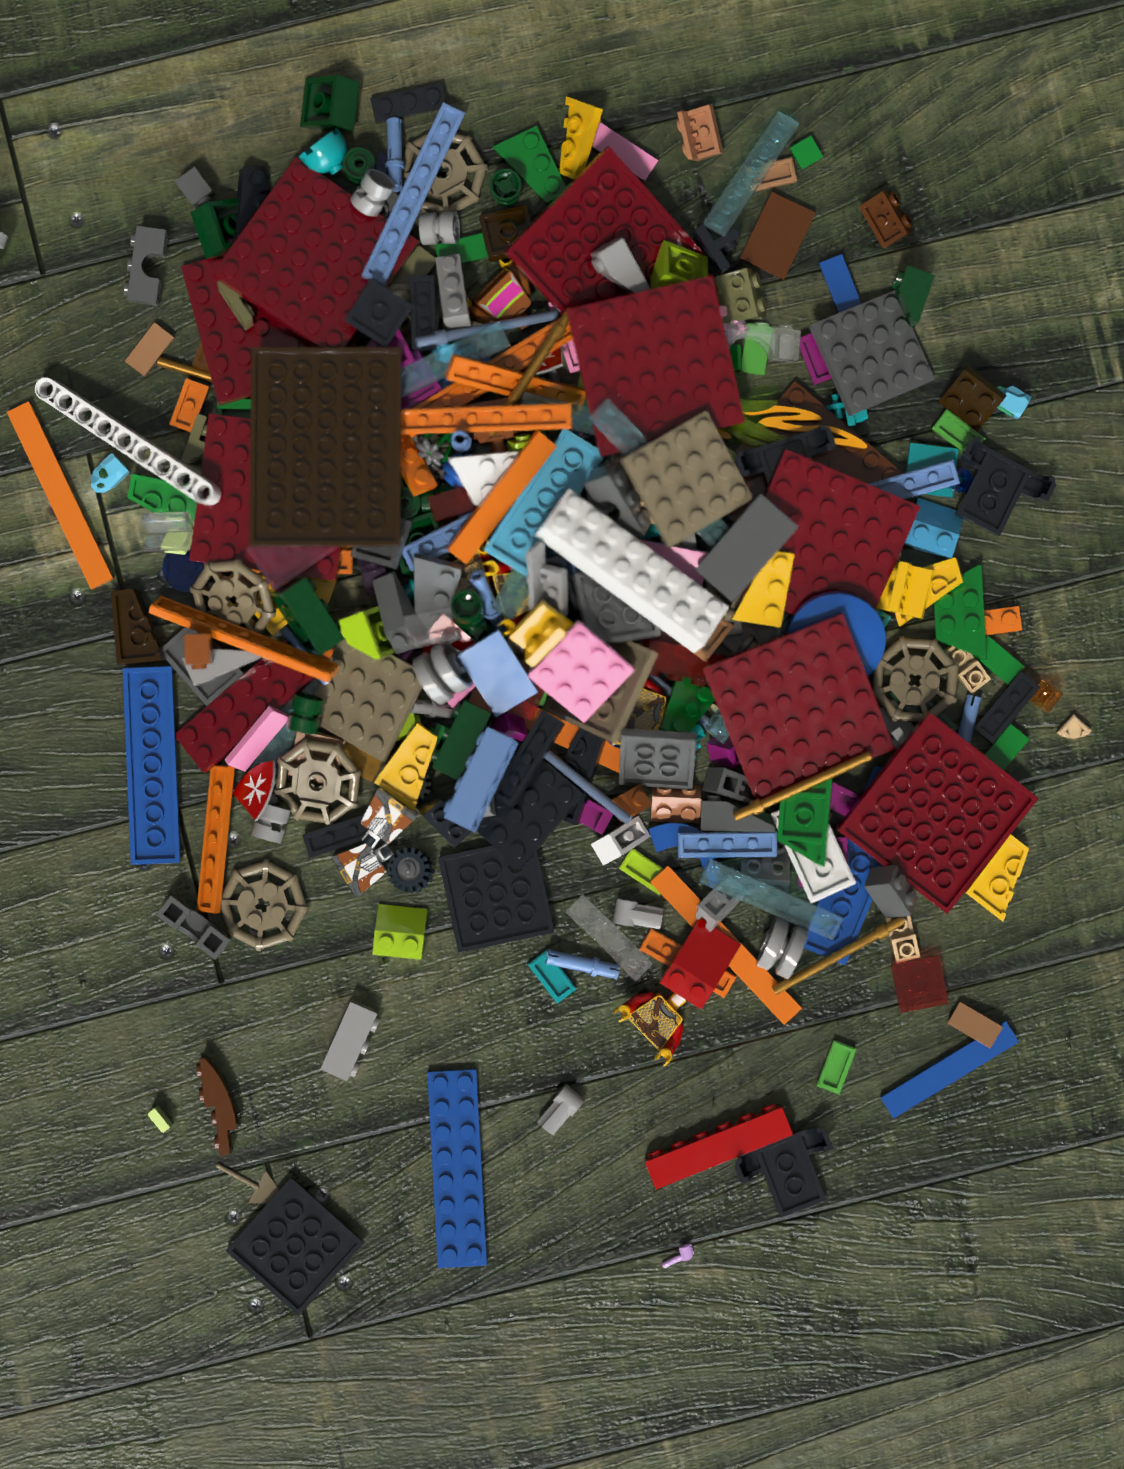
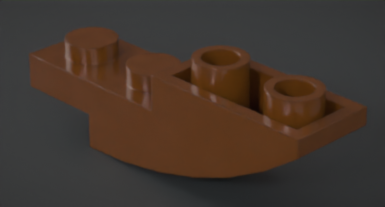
(218, 1095)

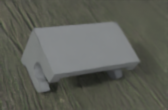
(715, 908)

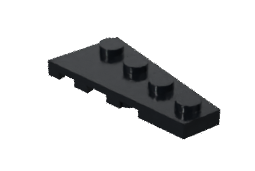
(584, 758)

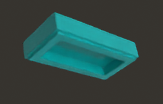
(552, 978)

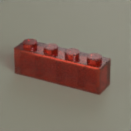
(679, 662)

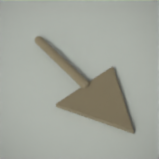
(263, 1191)

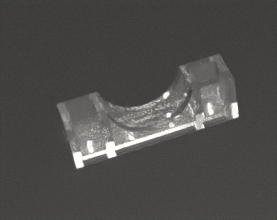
(779, 343)
(609, 937)

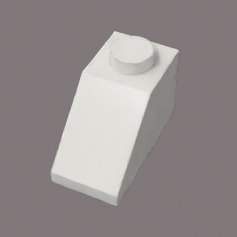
(620, 840)

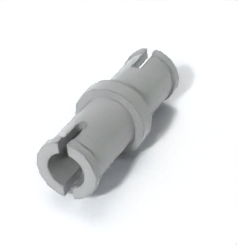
(431, 709)

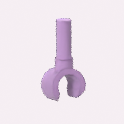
(686, 1253)

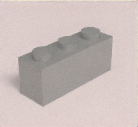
(453, 292)
(350, 1040)

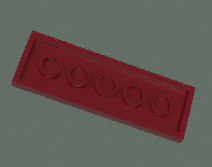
(231, 715)

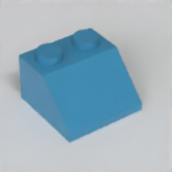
(934, 530)

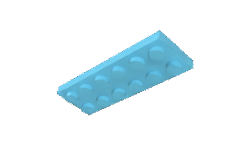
(563, 470)

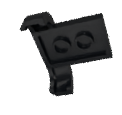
(767, 456)
(997, 487)
(788, 1169)

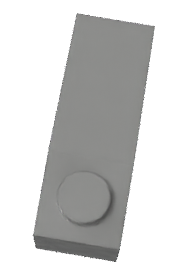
(618, 266)
(223, 662)

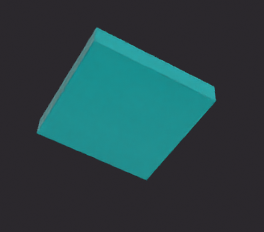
(924, 455)

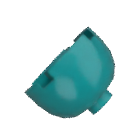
(326, 154)

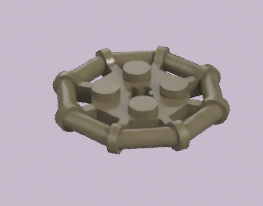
(456, 175)
(234, 586)
(917, 666)
(327, 772)
(275, 911)

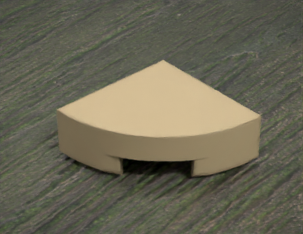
(1073, 728)

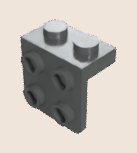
(770, 870)

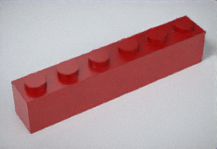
(717, 1146)

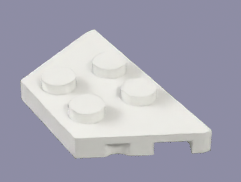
(481, 471)

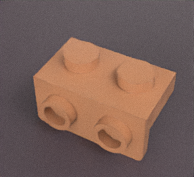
(699, 133)
(676, 805)

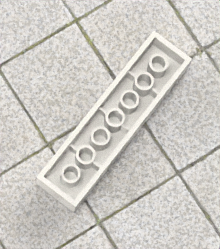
(631, 571)

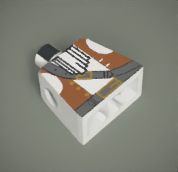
(386, 818)
(362, 866)

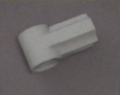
(631, 913)
(564, 1105)

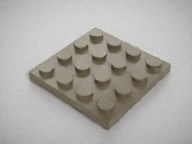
(686, 479)
(368, 699)
(617, 708)

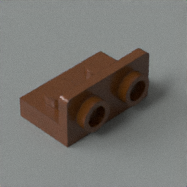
(887, 218)

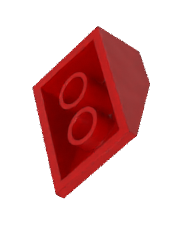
(699, 964)

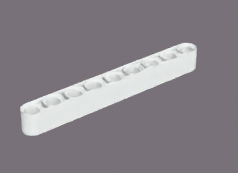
(117, 436)

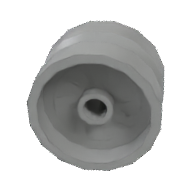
(441, 673)
(784, 948)

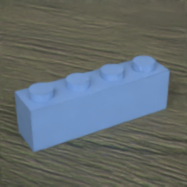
(480, 779)

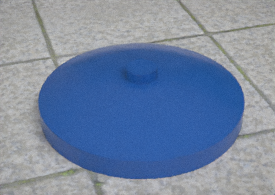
(861, 619)

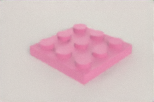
(581, 671)

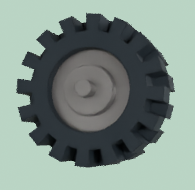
(410, 870)

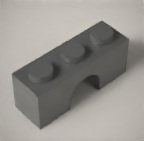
(147, 244)
(611, 485)
(194, 925)

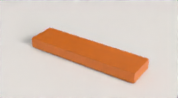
(664, 950)

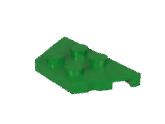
(962, 615)
(805, 822)

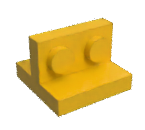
(907, 590)
(540, 631)

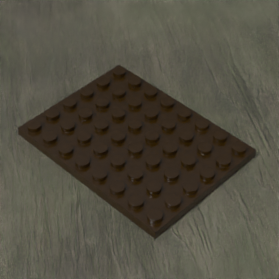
(325, 447)

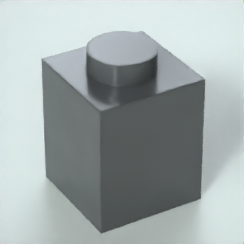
(195, 188)

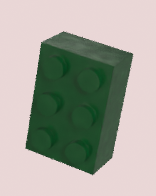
(307, 615)
(460, 739)

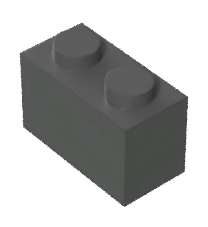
(891, 891)

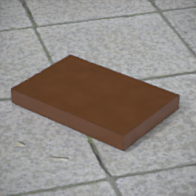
(777, 235)

